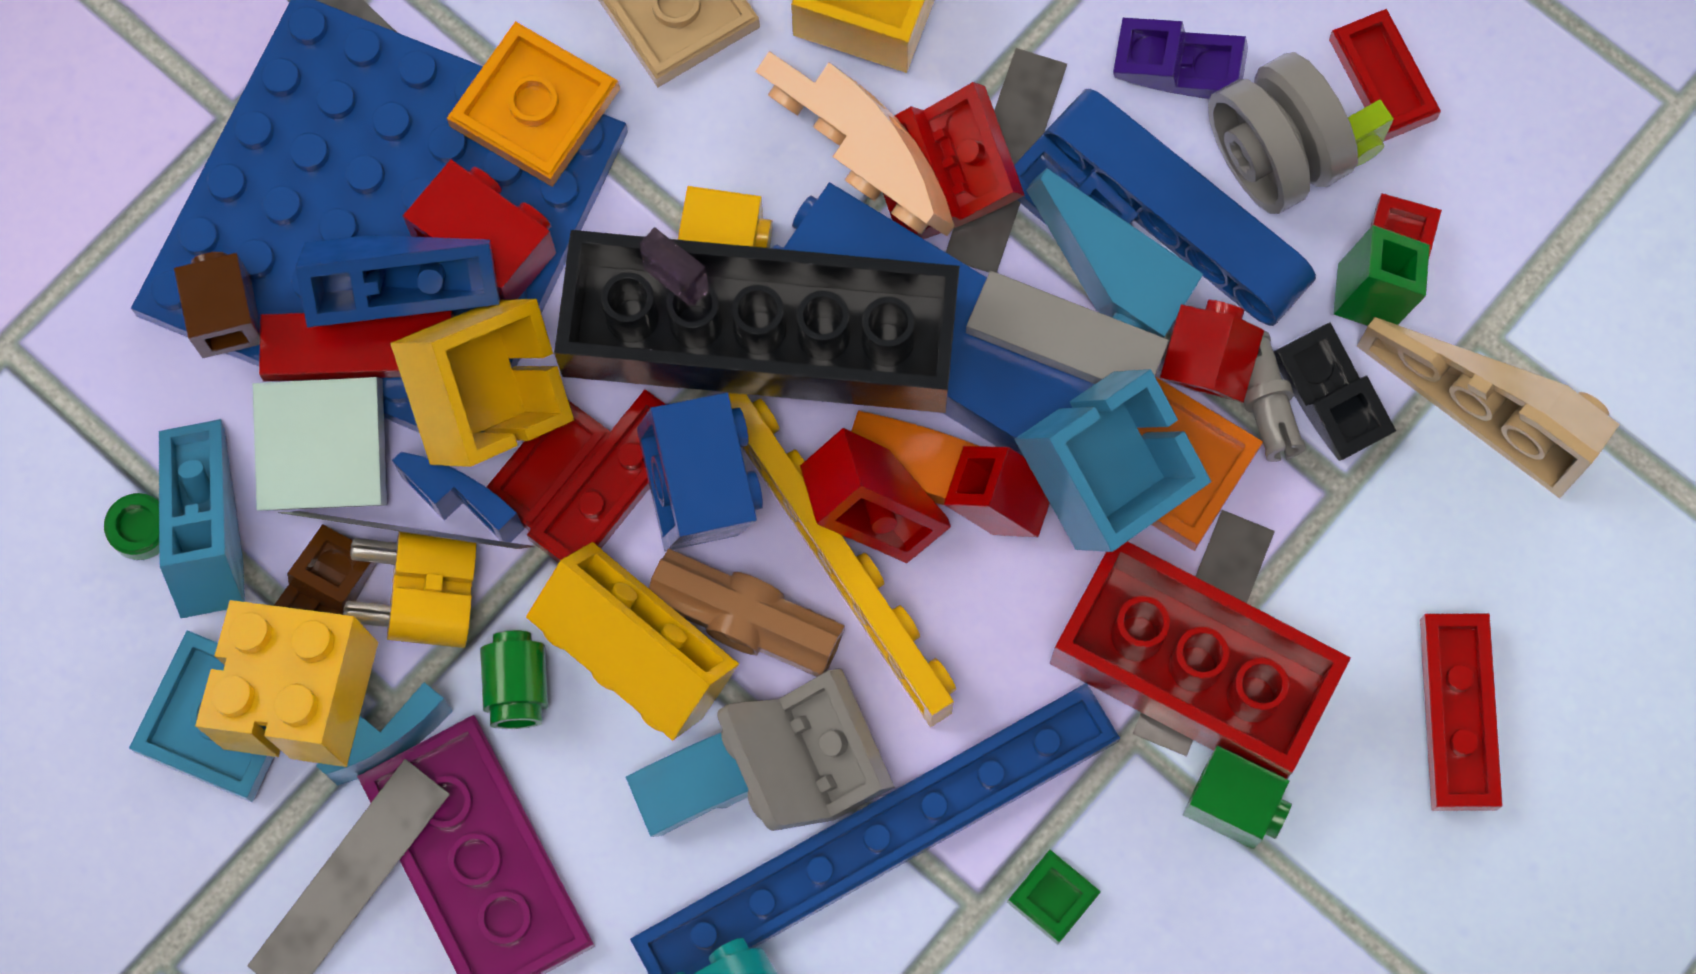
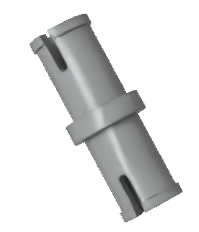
(1270, 402)

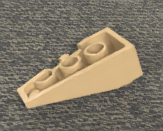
(1519, 414)

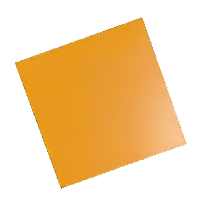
(533, 103)

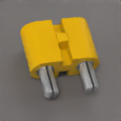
(428, 588)

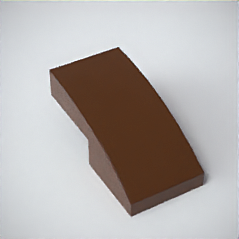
(325, 575)

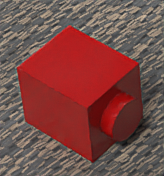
(1212, 350)
(997, 492)

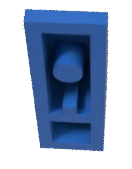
(393, 277)

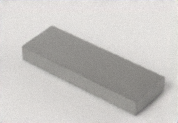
(1060, 331)

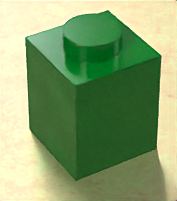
(1381, 277)
(1239, 799)

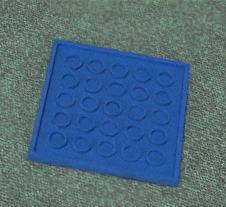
(339, 145)

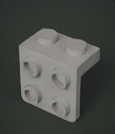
(805, 753)

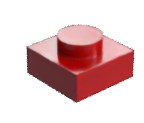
(1407, 218)

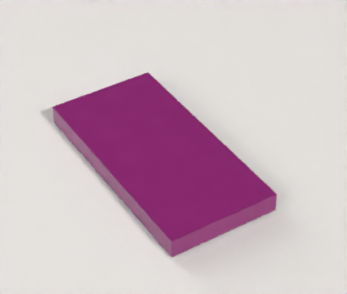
(483, 863)

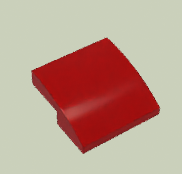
(966, 154)

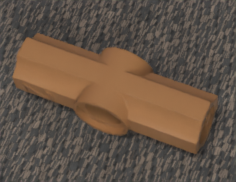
(747, 613)

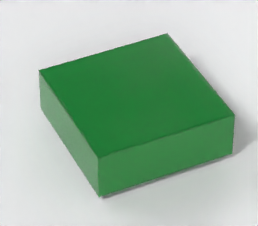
(1053, 897)

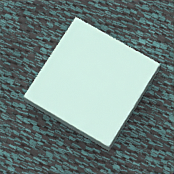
(319, 444)

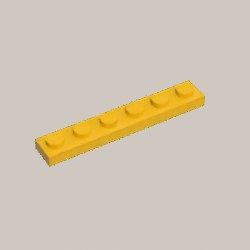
(853, 576)

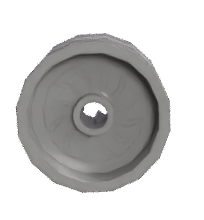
(1283, 132)

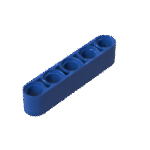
(1183, 208)

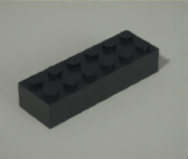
(765, 325)

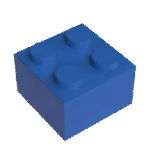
(699, 471)

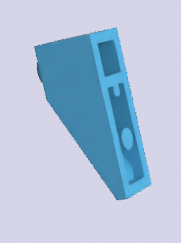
(1114, 262)
(198, 520)

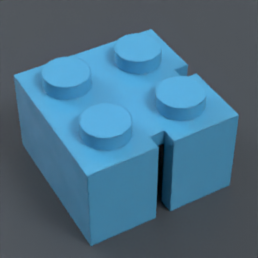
(1102, 471)

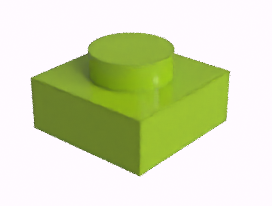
(1370, 129)

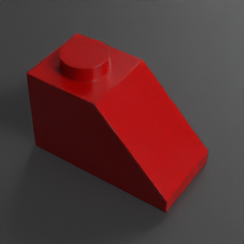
(871, 497)

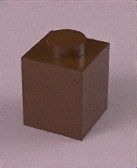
(218, 304)

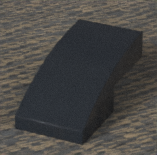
(1332, 393)

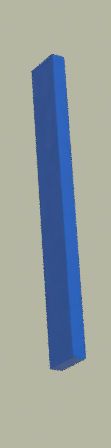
(882, 835)

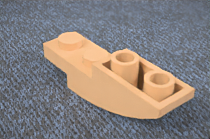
(869, 141)

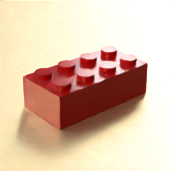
(1199, 659)

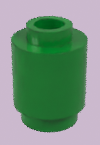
(514, 680)

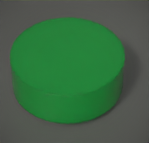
(134, 526)

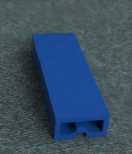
(988, 386)

